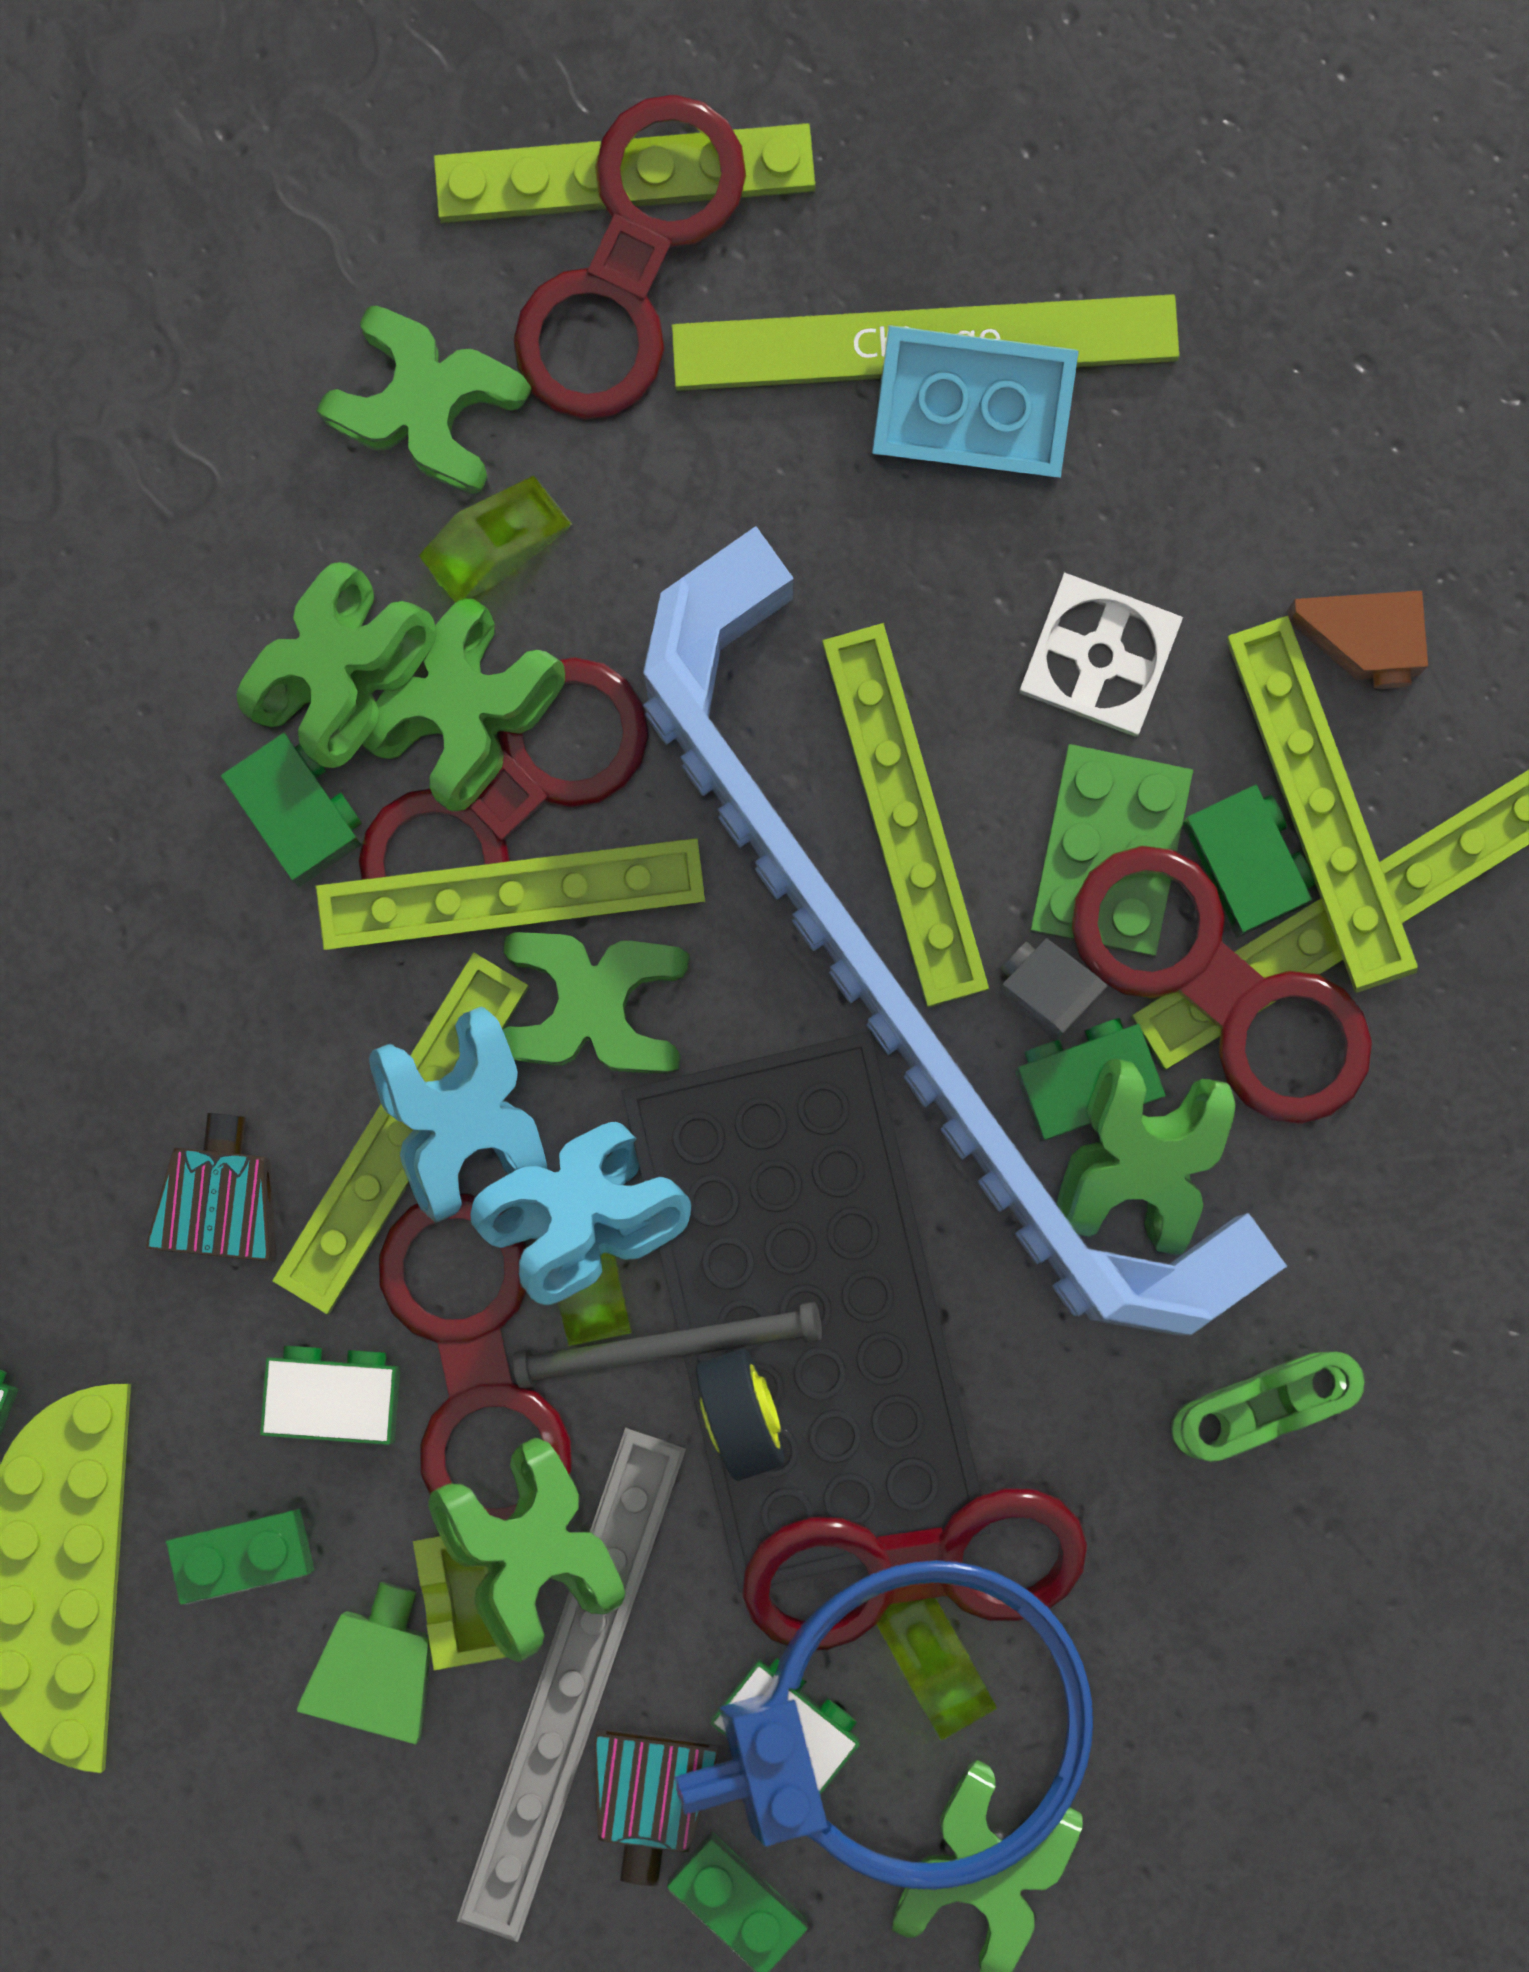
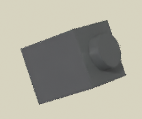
(1049, 986)

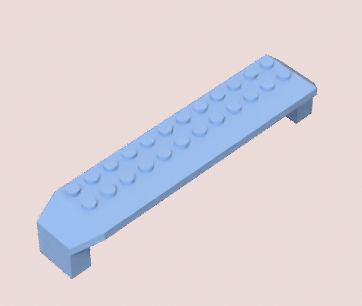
(689, 630)

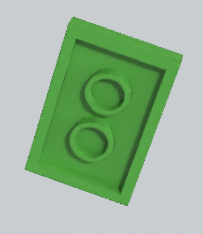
(1102, 809)

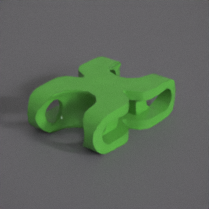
(423, 399)
(336, 664)
(465, 705)
(593, 1002)
(1146, 1156)
(1268, 1405)
(526, 1549)
(996, 1896)

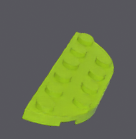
(61, 1573)

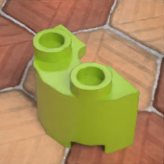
(453, 1622)

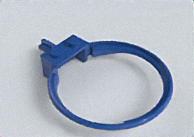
(776, 1772)

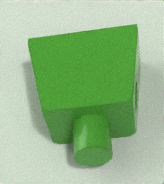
(374, 1670)

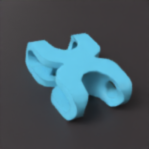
(456, 1112)
(580, 1213)

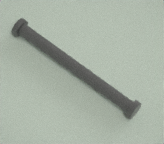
(802, 1323)

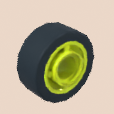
(740, 1414)

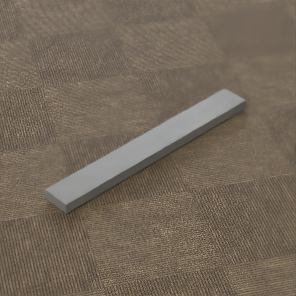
(569, 1694)

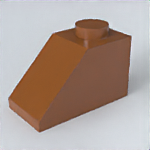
(1368, 634)

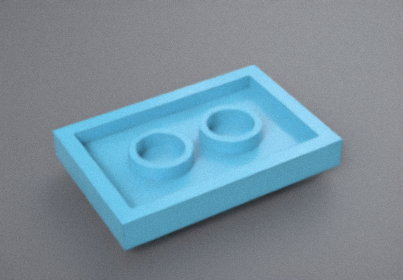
(974, 401)

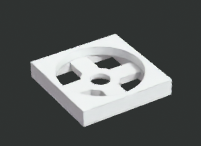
(1125, 717)

